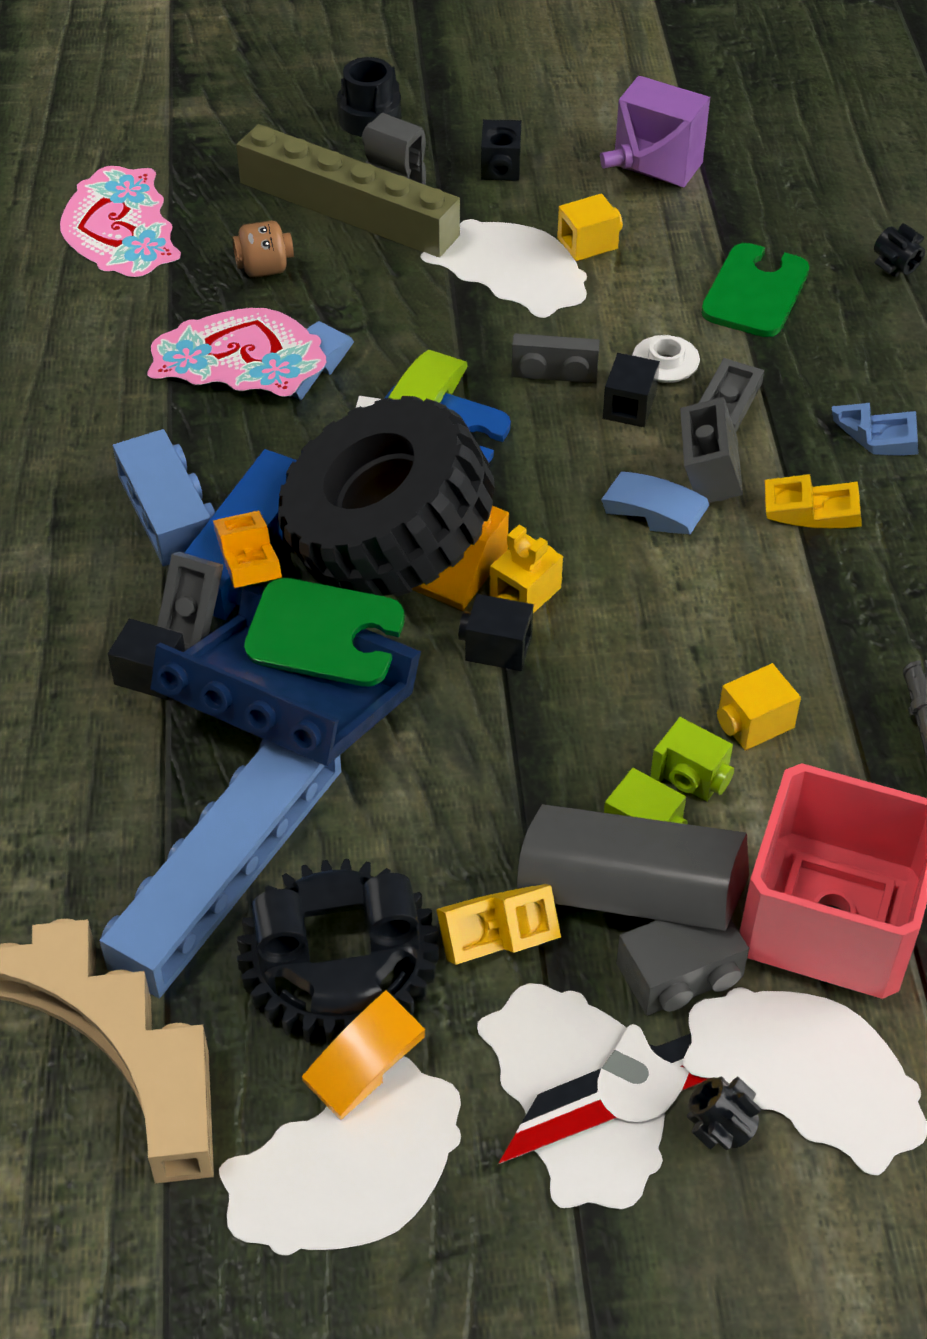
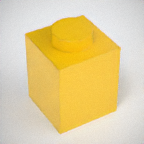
(589, 227)
(758, 707)

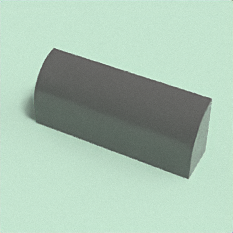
(636, 865)

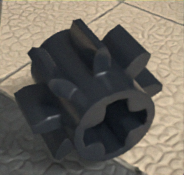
(899, 250)
(723, 1112)

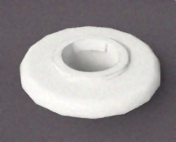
(671, 369)

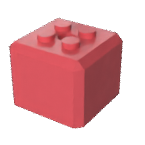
(847, 849)

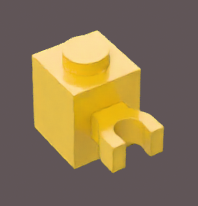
(527, 570)

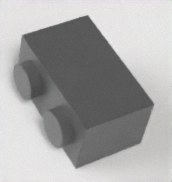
(711, 450)
(678, 961)

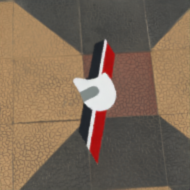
(632, 1086)

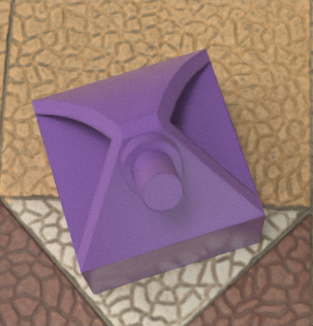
(659, 131)

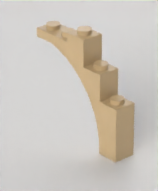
(114, 1011)

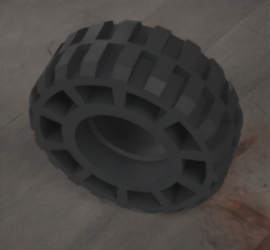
(433, 507)

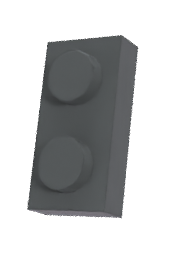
(555, 358)
(737, 385)
(190, 596)

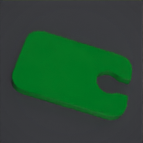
(751, 297)
(313, 628)

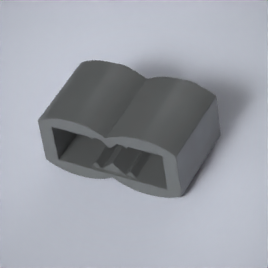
(396, 147)

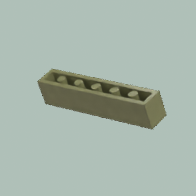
(349, 190)

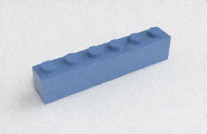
(214, 864)

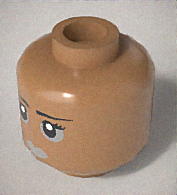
(262, 248)

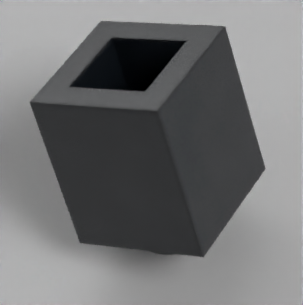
(630, 389)
(497, 632)
(134, 654)

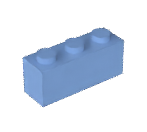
(162, 492)

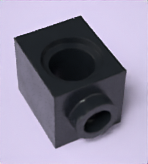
(501, 150)

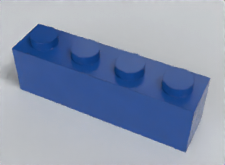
(254, 492)

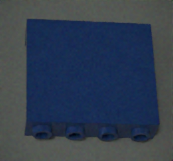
(282, 706)

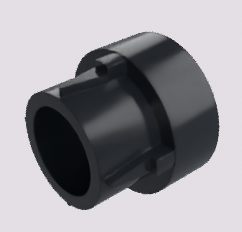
(366, 92)

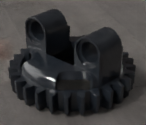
(340, 988)

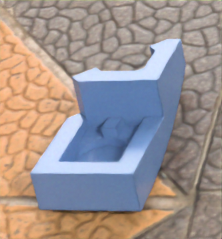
(879, 433)

